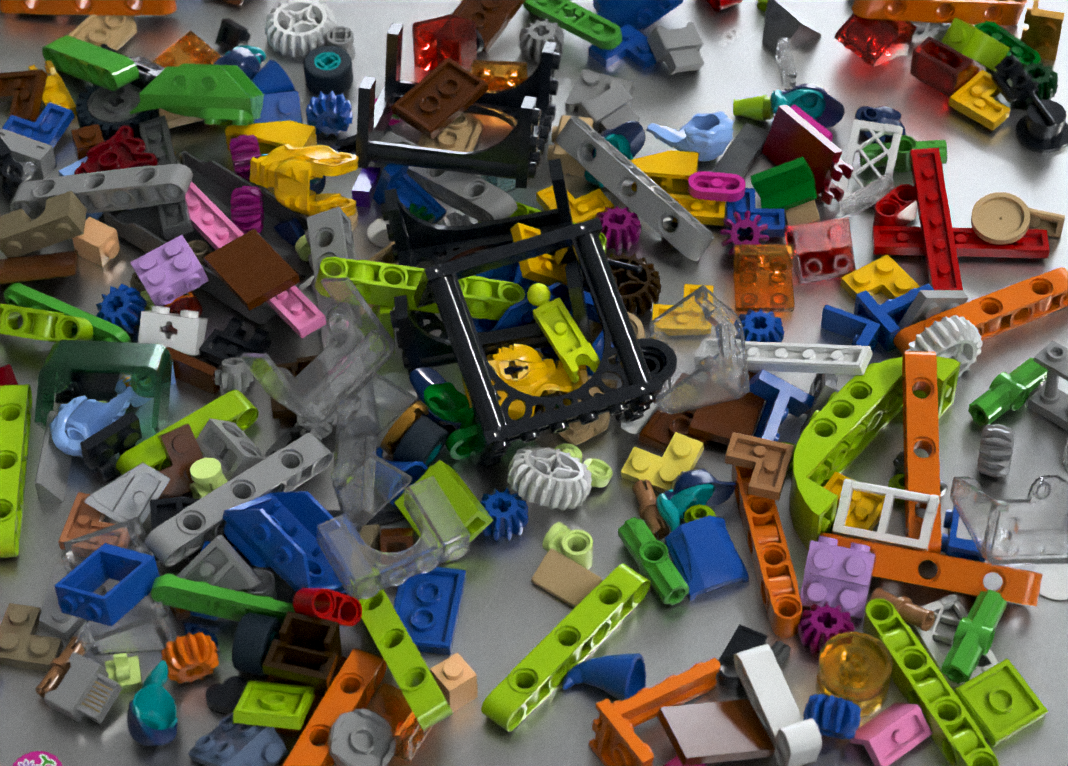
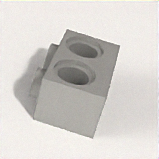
(229, 446)

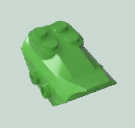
(204, 92)

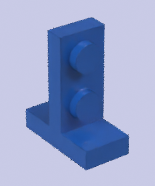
(408, 191)
(887, 314)
(781, 400)

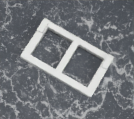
(890, 494)

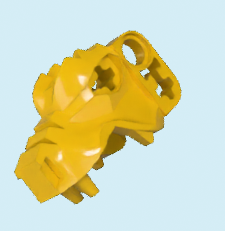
(288, 174)
(535, 378)

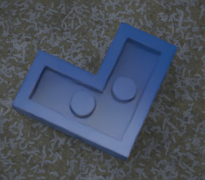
(633, 45)
(48, 126)
(772, 217)

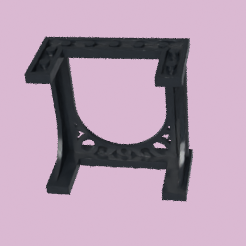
(523, 106)
(425, 241)
(493, 425)

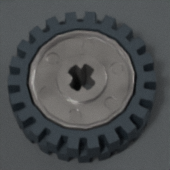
(112, 108)

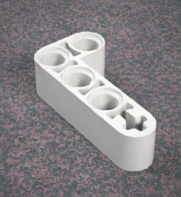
(795, 739)

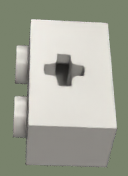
(190, 331)

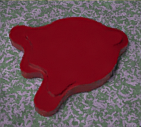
(117, 153)

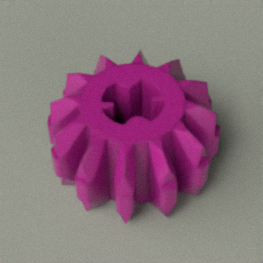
(242, 151)
(247, 208)
(742, 225)
(620, 228)
(822, 624)

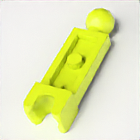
(562, 331)

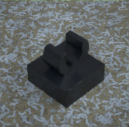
(232, 35)

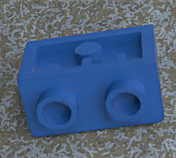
(281, 107)

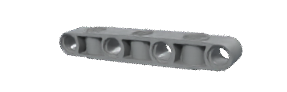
(108, 189)
(459, 190)
(648, 202)
(277, 473)

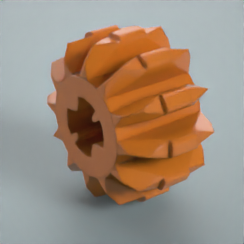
(190, 657)

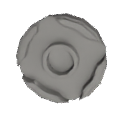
(361, 739)

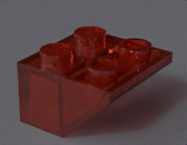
(444, 38)
(876, 38)
(942, 66)
(821, 249)

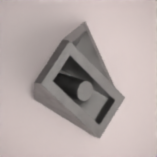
(785, 23)

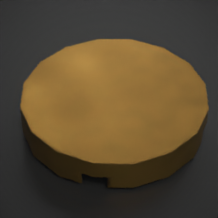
(401, 426)

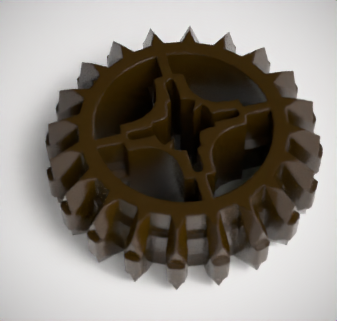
(637, 290)

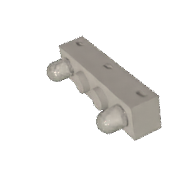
(34, 156)

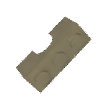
(60, 221)

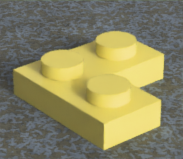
(661, 471)

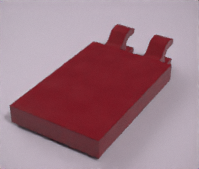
(796, 138)

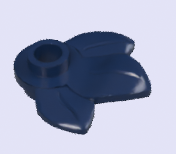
(881, 115)

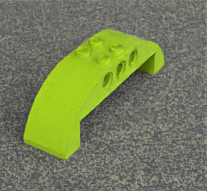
(844, 430)

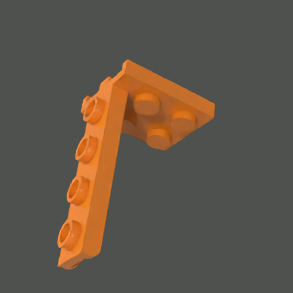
(615, 737)

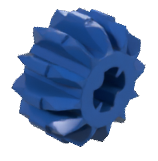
(329, 113)
(122, 307)
(762, 326)
(508, 514)
(833, 716)

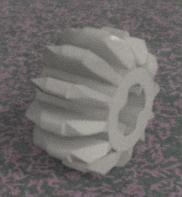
(535, 35)
(996, 450)

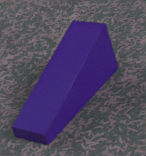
(365, 186)

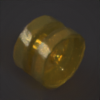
(855, 669)

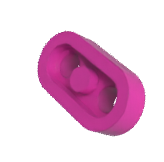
(716, 186)

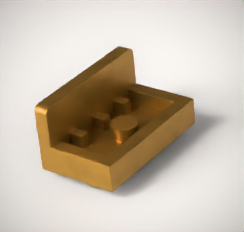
(1043, 30)

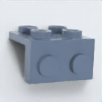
(239, 745)

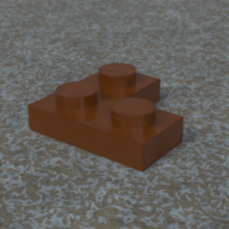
(25, 92)
(181, 452)

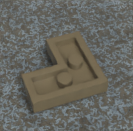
(19, 643)

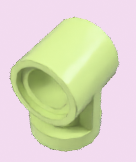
(206, 476)
(571, 543)

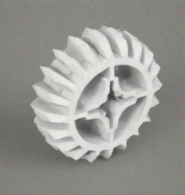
(299, 27)
(951, 339)
(549, 477)

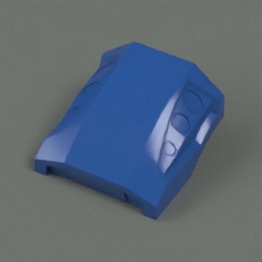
(705, 555)

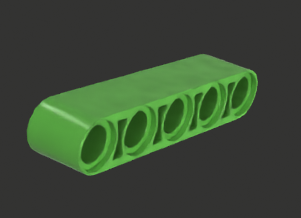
(91, 62)

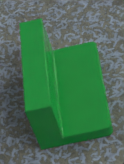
(785, 185)

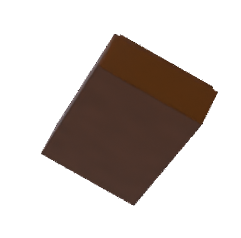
(194, 371)

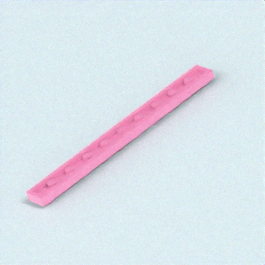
(219, 231)

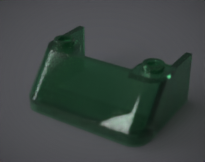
(145, 362)

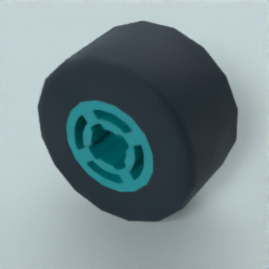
(328, 70)
(421, 442)
(253, 642)

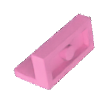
(893, 733)

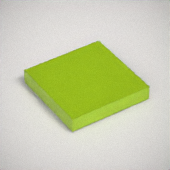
(1000, 702)
(273, 705)

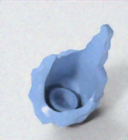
(704, 134)
(84, 418)

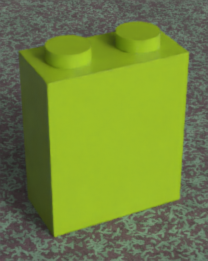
(459, 495)

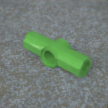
(903, 161)
(1007, 392)
(653, 561)
(974, 636)

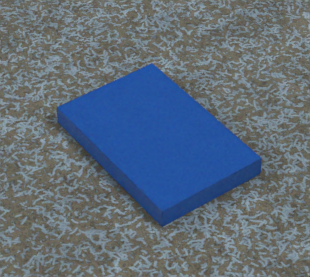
(431, 608)

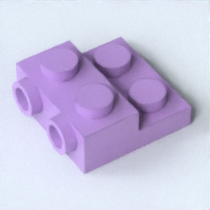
(169, 271)
(837, 575)

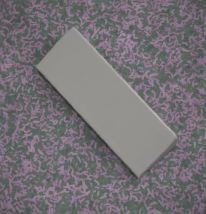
(52, 469)

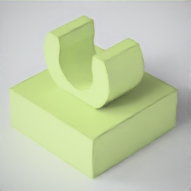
(125, 672)

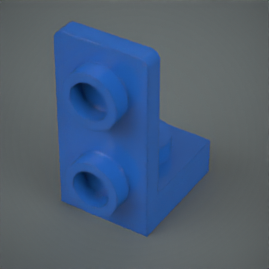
(859, 329)
(957, 546)

